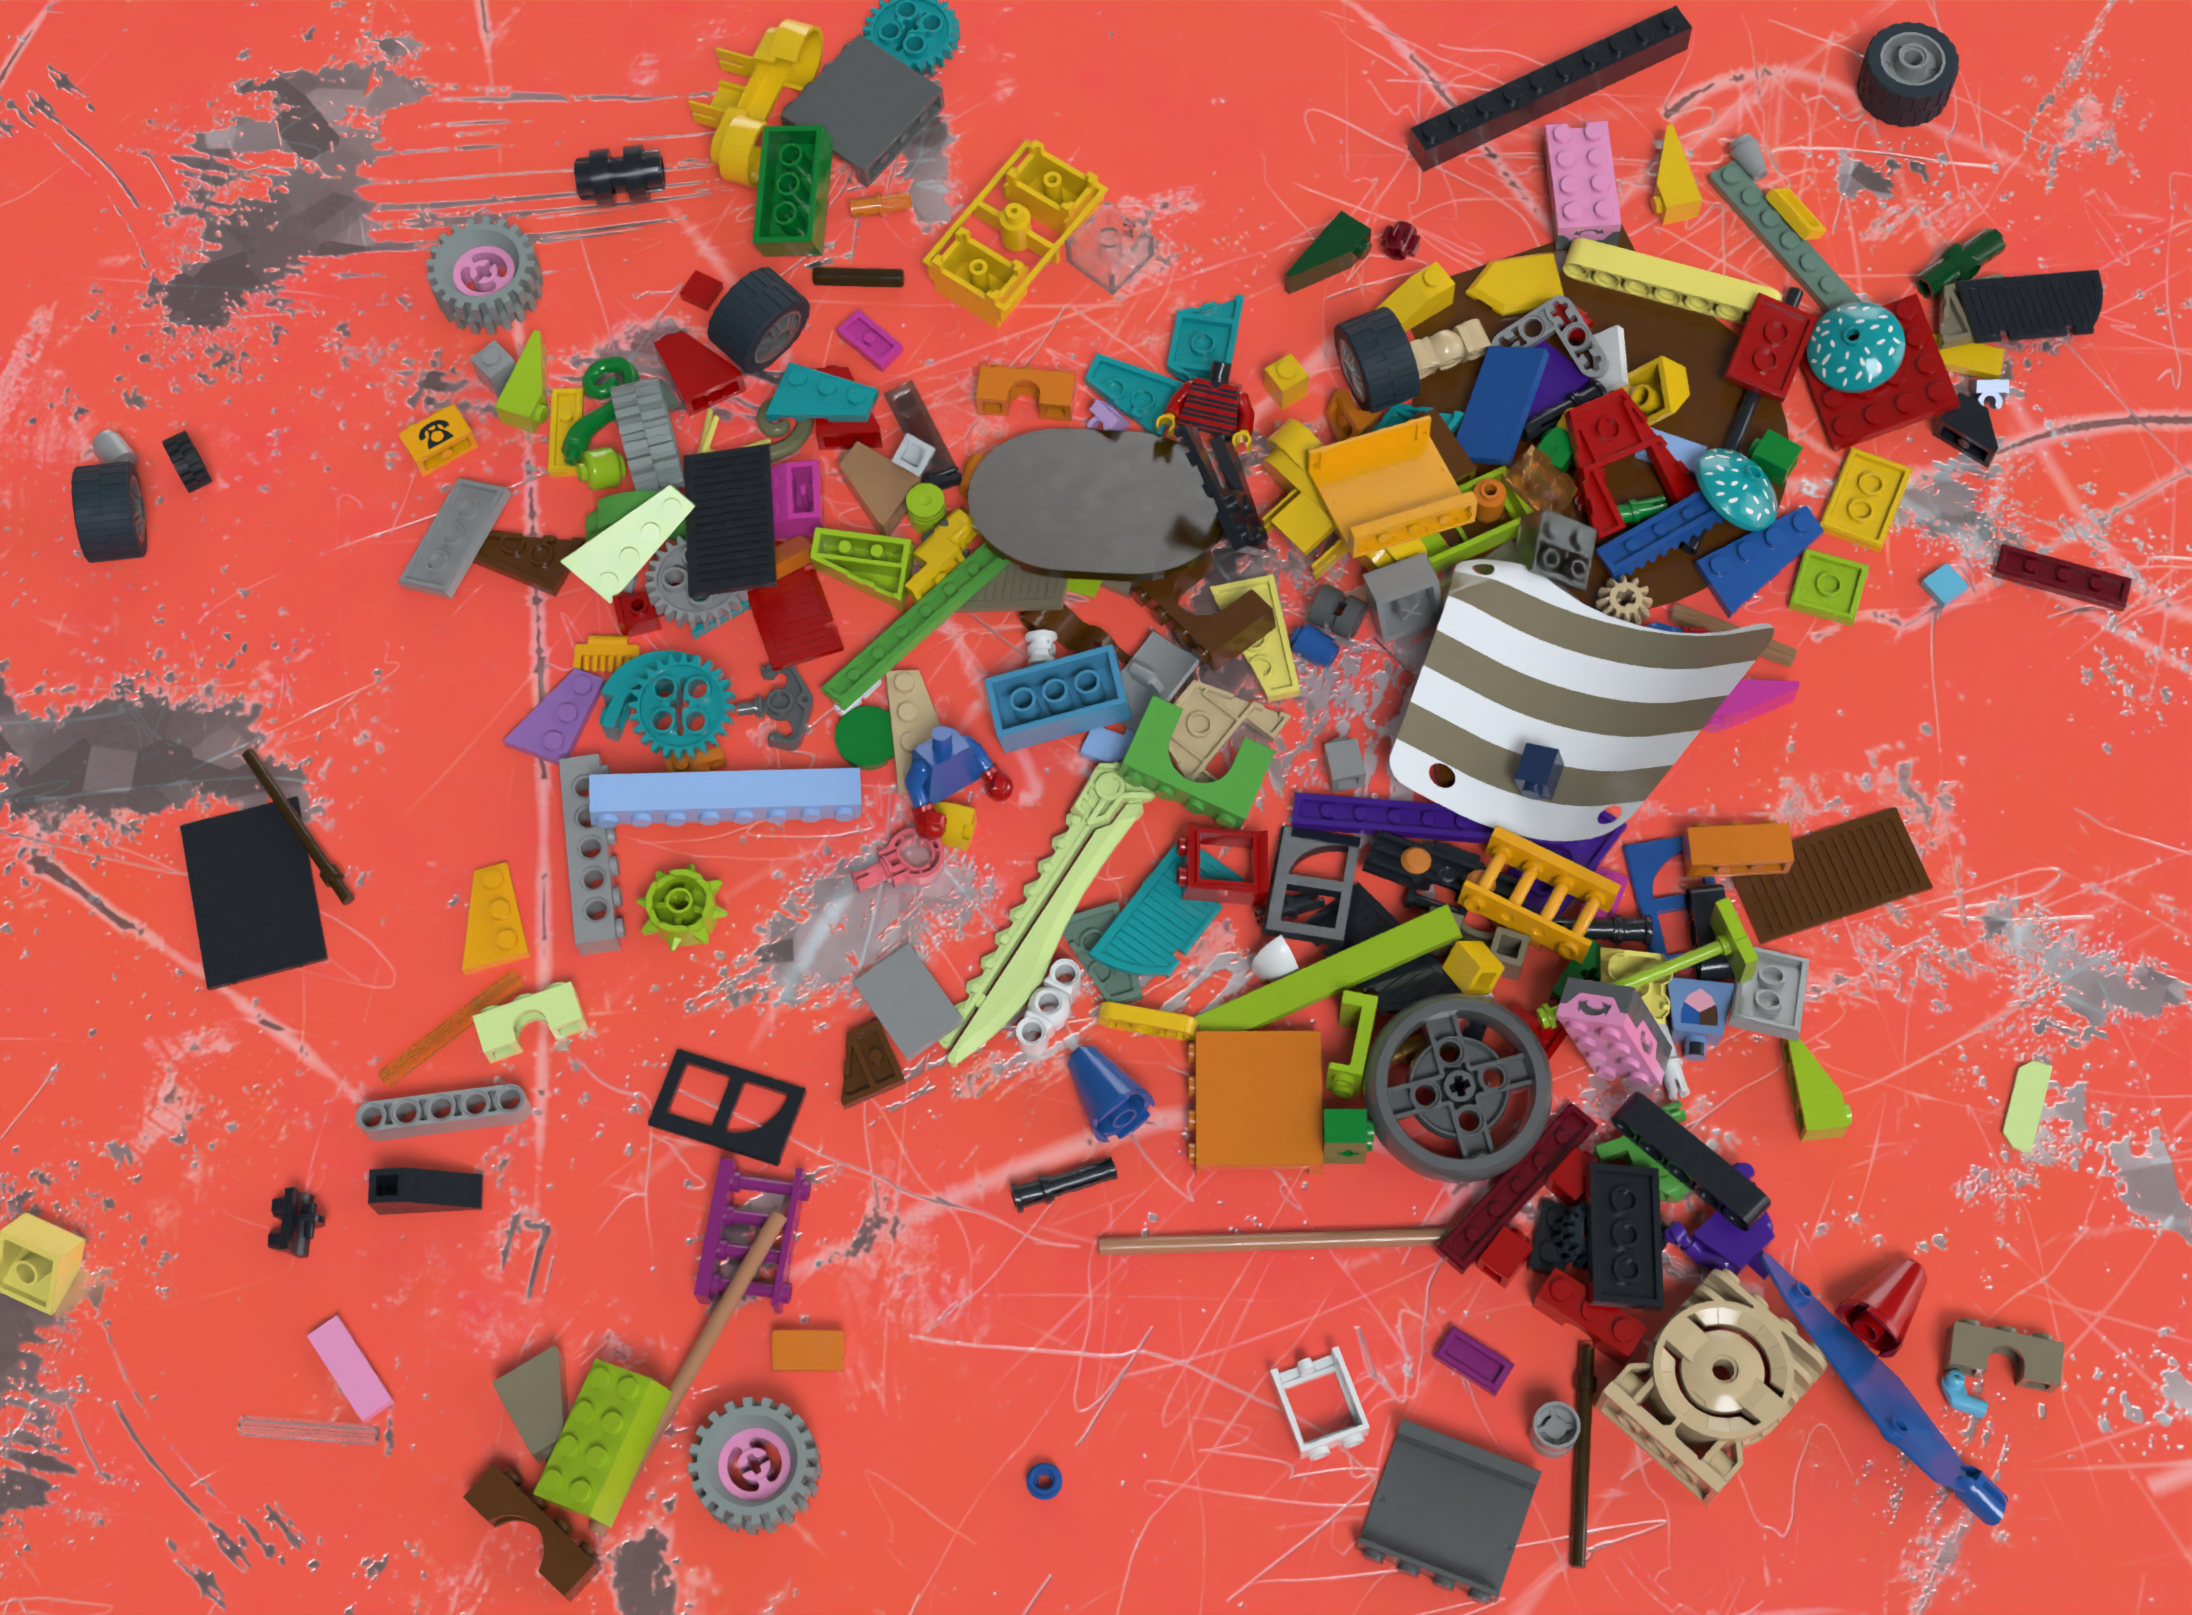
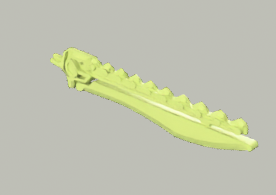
(1106, 810)

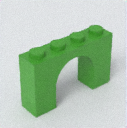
(1150, 766)

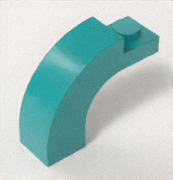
(618, 687)

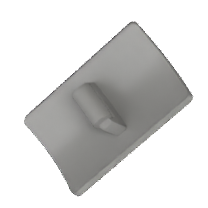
(1155, 670)

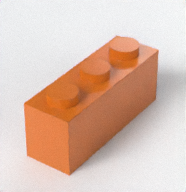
(1737, 849)

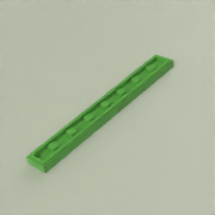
(913, 627)

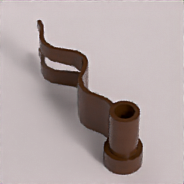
(1070, 630)

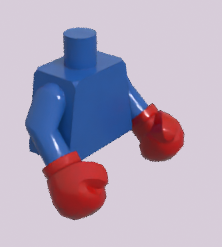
(943, 768)

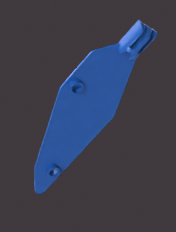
(1888, 1400)

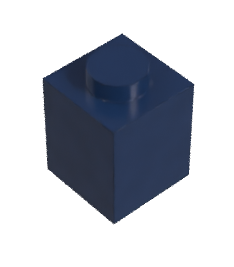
(1539, 771)

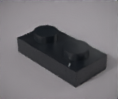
(1544, 1253)

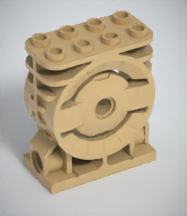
(1677, 1423)

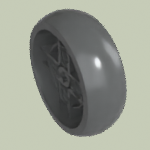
(1440, 1025)

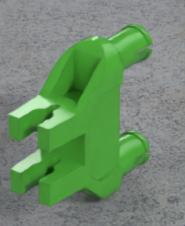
(1622, 1148)

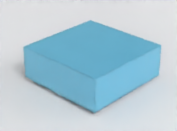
(1944, 585)

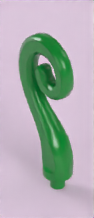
(583, 430)

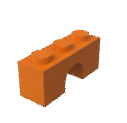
(1002, 386)

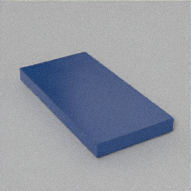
(1501, 403)

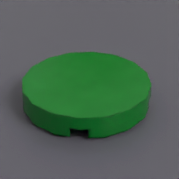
(865, 738)

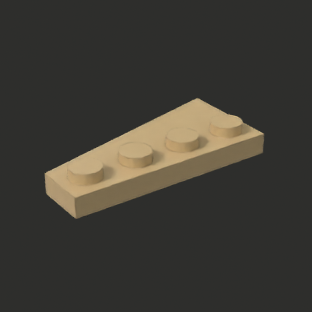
(910, 719)

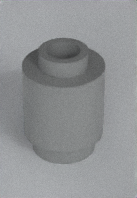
(112, 448)

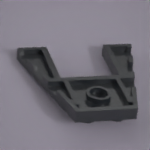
(1235, 505)

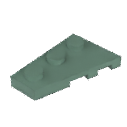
(1082, 935)

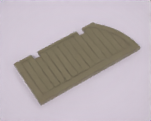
(1017, 591)

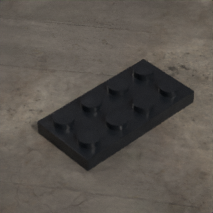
(1624, 1236)

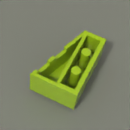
(866, 562)

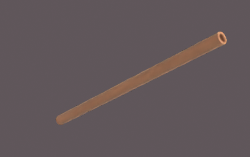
(1272, 1241)
(710, 1335)

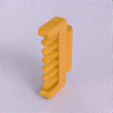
(604, 648)

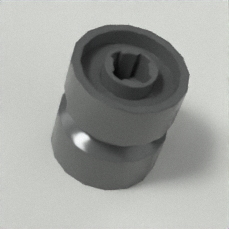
(1327, 607)

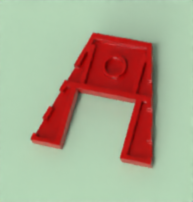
(1607, 433)

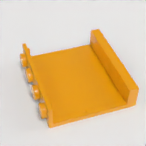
(1388, 487)

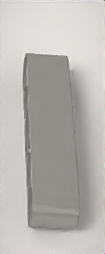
(429, 1105)

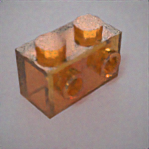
(1539, 481)

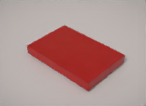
(1770, 347)

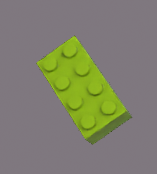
(603, 1442)

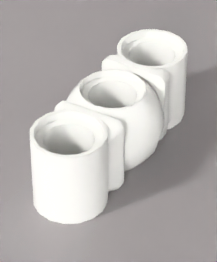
(1052, 992)

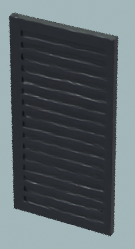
(732, 521)

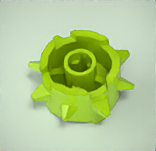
(665, 905)

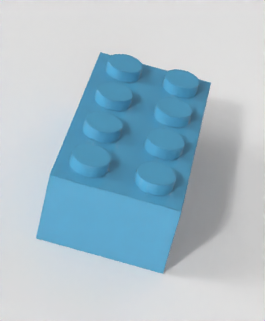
(1058, 698)

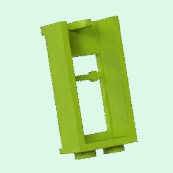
(1442, 557)

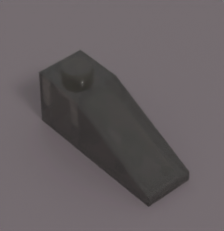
(916, 419)

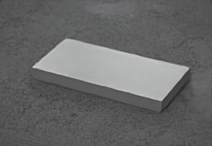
(454, 538)

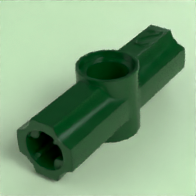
(1960, 262)

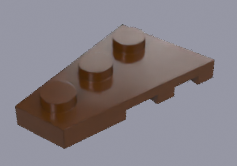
(528, 559)

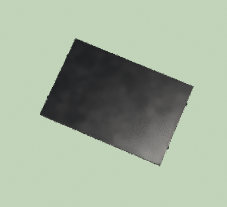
(252, 895)

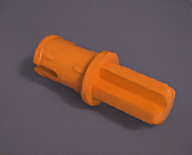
(880, 204)

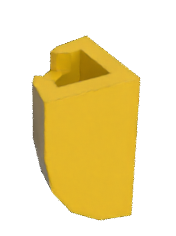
(959, 826)

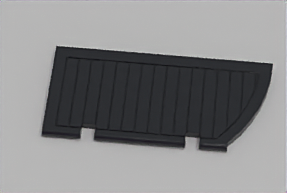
(2031, 305)
(1400, 985)

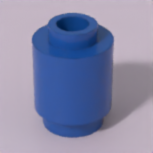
(1314, 646)

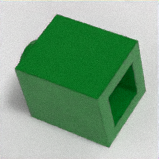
(1775, 456)

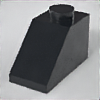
(1969, 430)

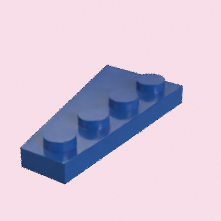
(1749, 563)

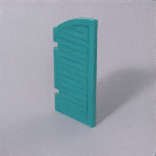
(1160, 921)

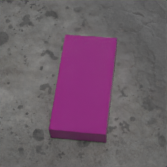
(1473, 1361)

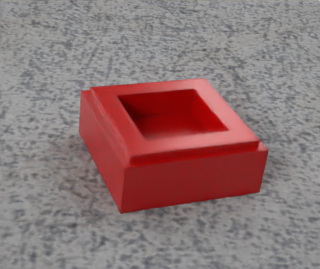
(701, 290)

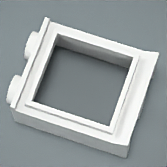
(1308, 1371)

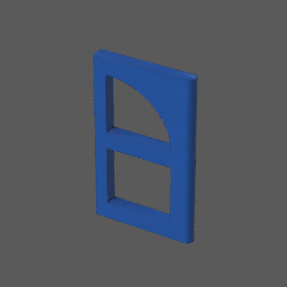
(1643, 864)

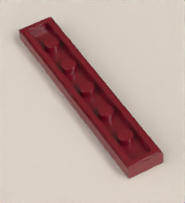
(1515, 1189)

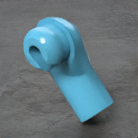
(1958, 1397)

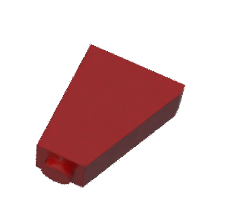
(697, 372)
(845, 434)

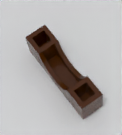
(502, 1502)

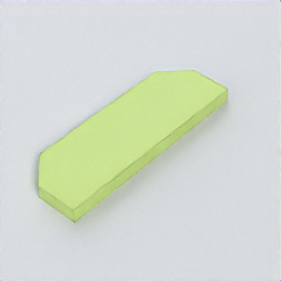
(2026, 1105)

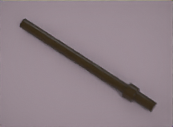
(329, 872)
(1585, 1386)

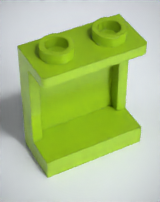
(1359, 1013)

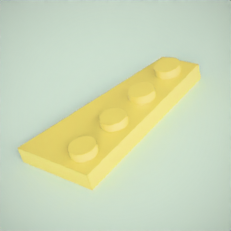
(1271, 655)

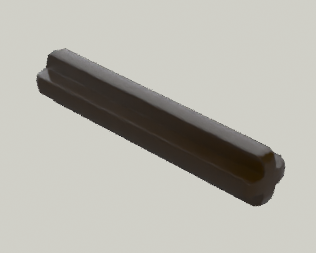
(858, 277)

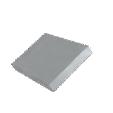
(1773, 998)
(908, 1002)

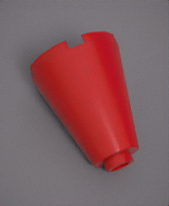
(1885, 1306)

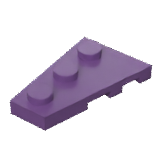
(559, 719)

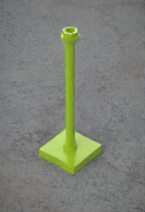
(1730, 942)

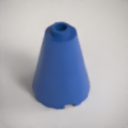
(1108, 1094)

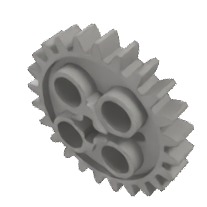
(675, 600)

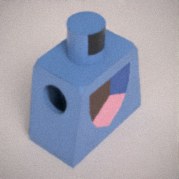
(1698, 1013)

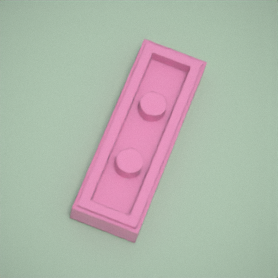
(350, 1369)

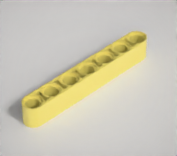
(1663, 280)

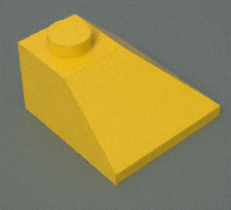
(1658, 388)

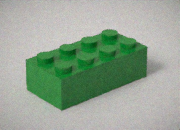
(793, 190)

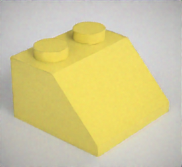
(38, 1262)

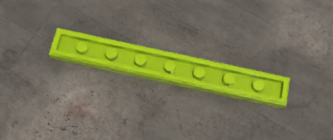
(1334, 973)

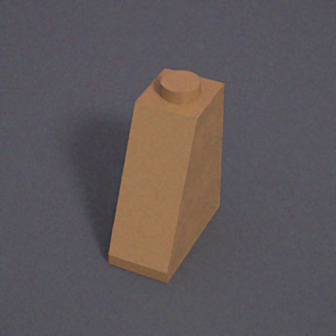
(877, 486)

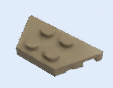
(1952, 320)

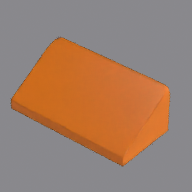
(792, 555)
(808, 1350)

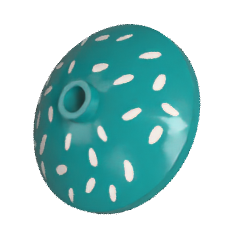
(1857, 363)
(1737, 489)

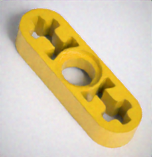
(1147, 1021)

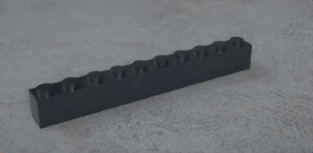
(1549, 88)

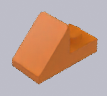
(1346, 418)

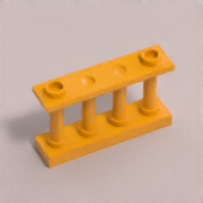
(1552, 869)

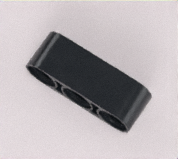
(1699, 908)

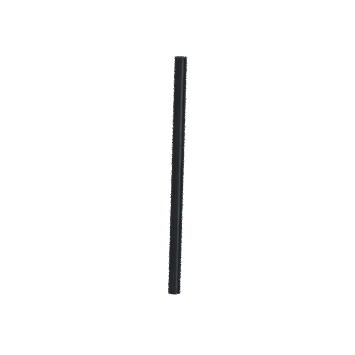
(1742, 422)

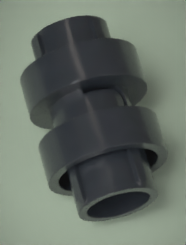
(606, 176)

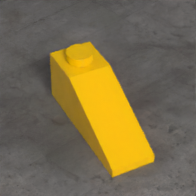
(1675, 192)
(1421, 296)

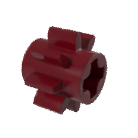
(1400, 240)

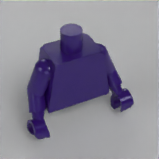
(1721, 1244)

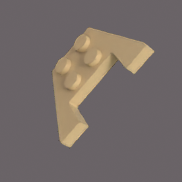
(1209, 722)

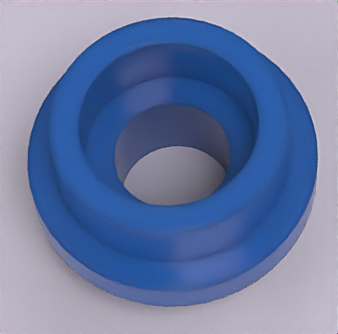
(1039, 1471)

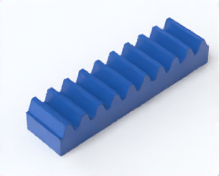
(1658, 535)

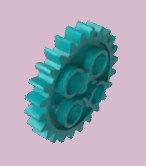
(906, 32)
(653, 708)

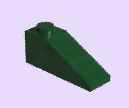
(1332, 252)

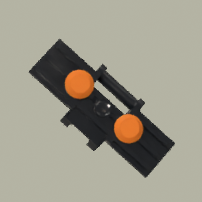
(1423, 865)

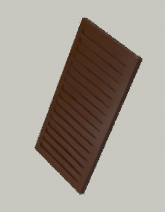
(1835, 877)

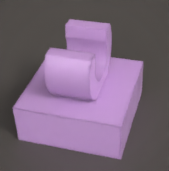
(1108, 416)

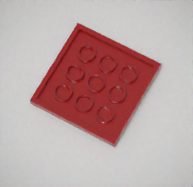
(1911, 395)

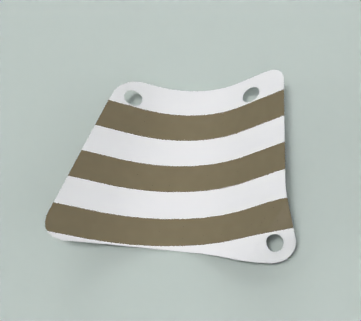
(1596, 688)

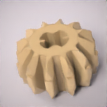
(1617, 592)

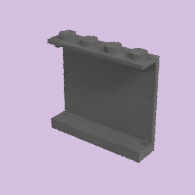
(867, 106)
(1448, 1512)

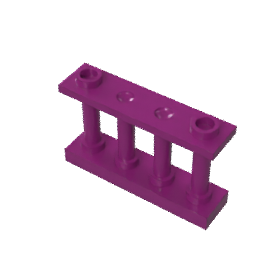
(725, 1214)

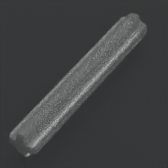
(308, 1430)

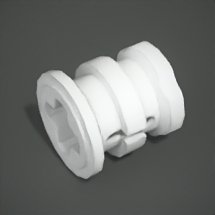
(1041, 646)

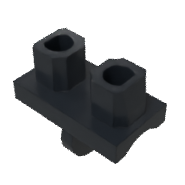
(298, 1222)

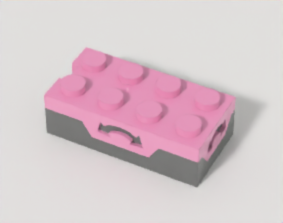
(1581, 183)
(1614, 1031)

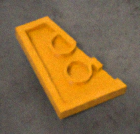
(494, 921)

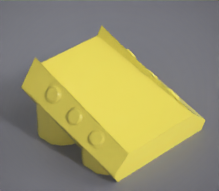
(1623, 963)

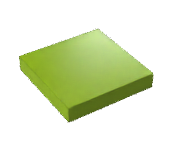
(1828, 587)

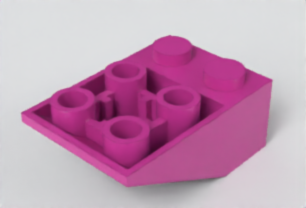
(797, 498)

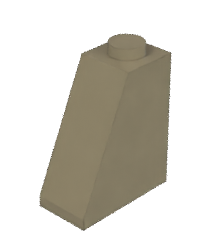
(537, 1400)

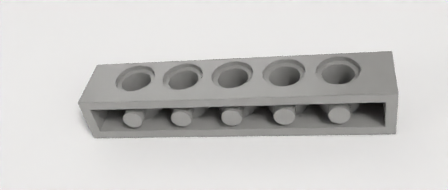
(589, 934)

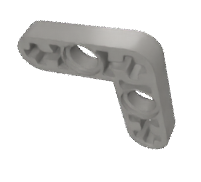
(1552, 325)

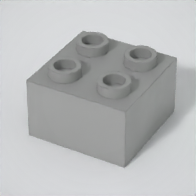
(1404, 597)

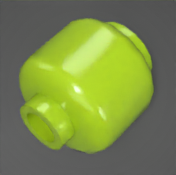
(601, 468)

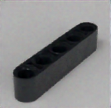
(1691, 1161)

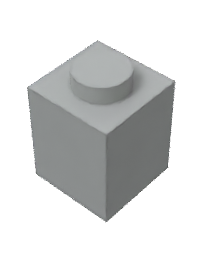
(493, 367)
(914, 454)
(1344, 764)

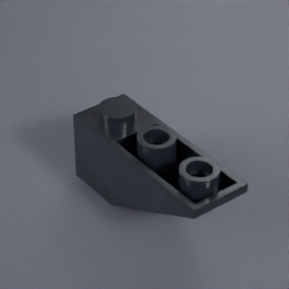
(423, 1191)

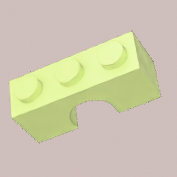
(501, 1025)

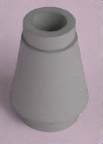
(1748, 155)

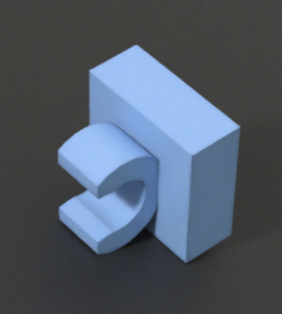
(1990, 388)

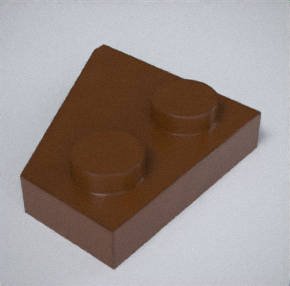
(868, 1065)

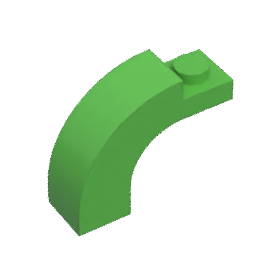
(617, 506)

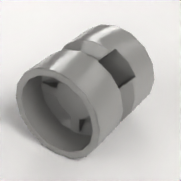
(1554, 1430)

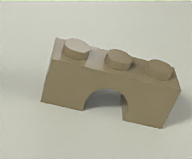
(1506, 945)
(2035, 1357)

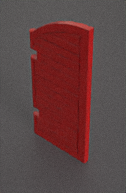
(794, 619)

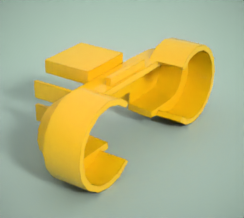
(785, 58)
(1302, 513)

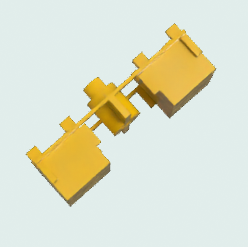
(1036, 189)

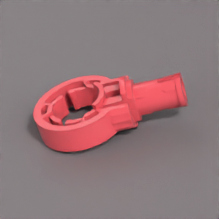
(895, 870)

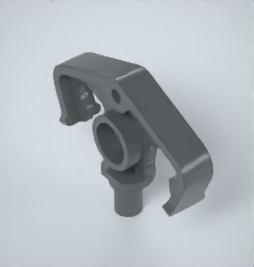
(787, 704)

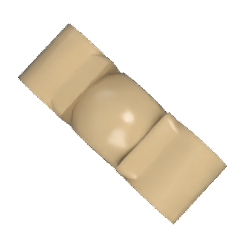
(1450, 347)

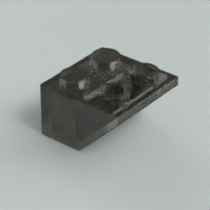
(1556, 547)

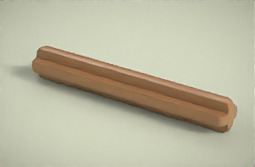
(1693, 618)

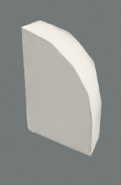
(1274, 961)

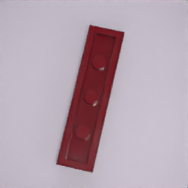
(2062, 577)

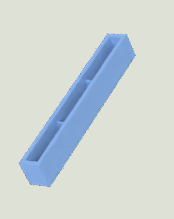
(725, 796)

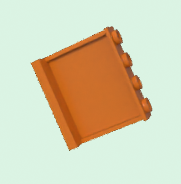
(1257, 1100)

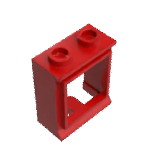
(1218, 890)

